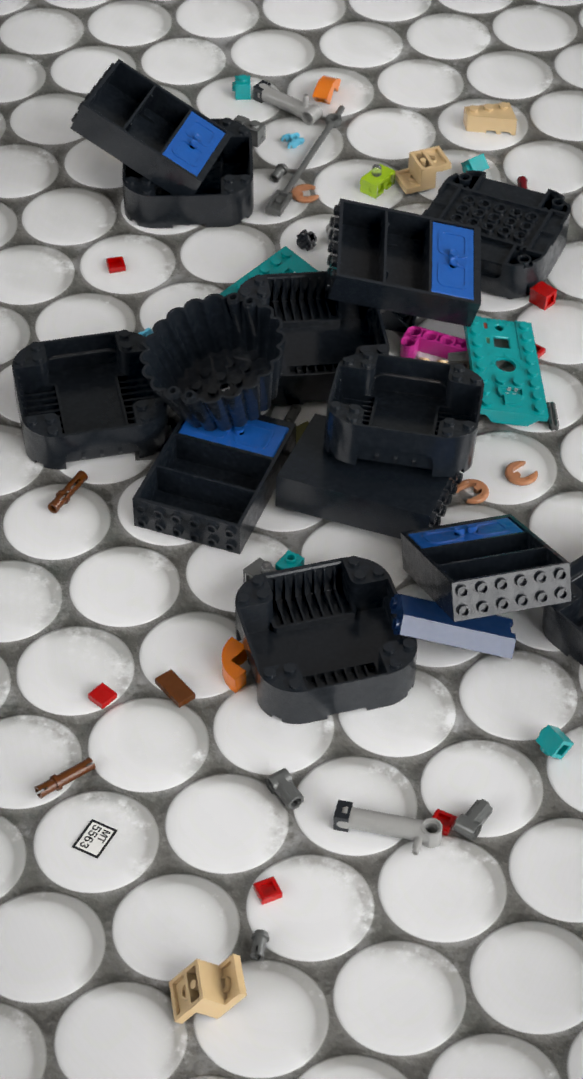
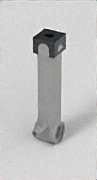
(308, 113)
(422, 832)

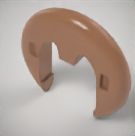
(297, 193)
(515, 477)
(479, 487)

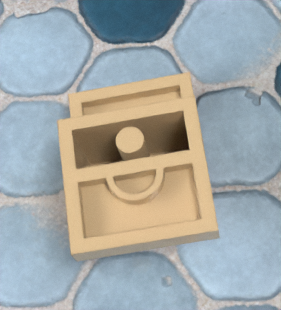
(422, 170)
(207, 988)

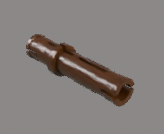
(78, 479)
(57, 782)

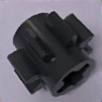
(306, 240)

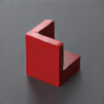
(542, 295)

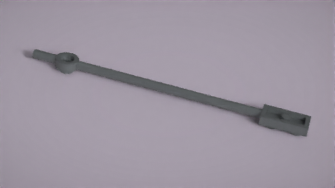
(282, 198)

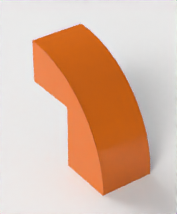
(325, 88)
(232, 658)

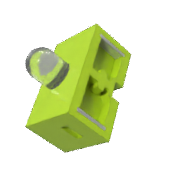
(377, 180)

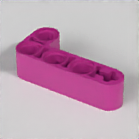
(429, 342)

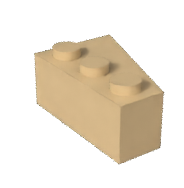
(490, 117)

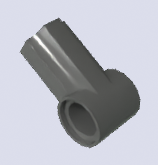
(282, 785)
(471, 823)

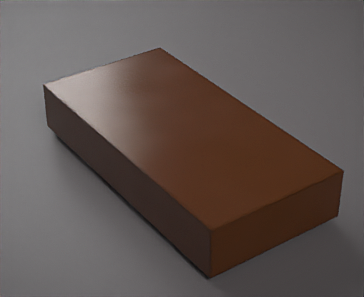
(175, 688)

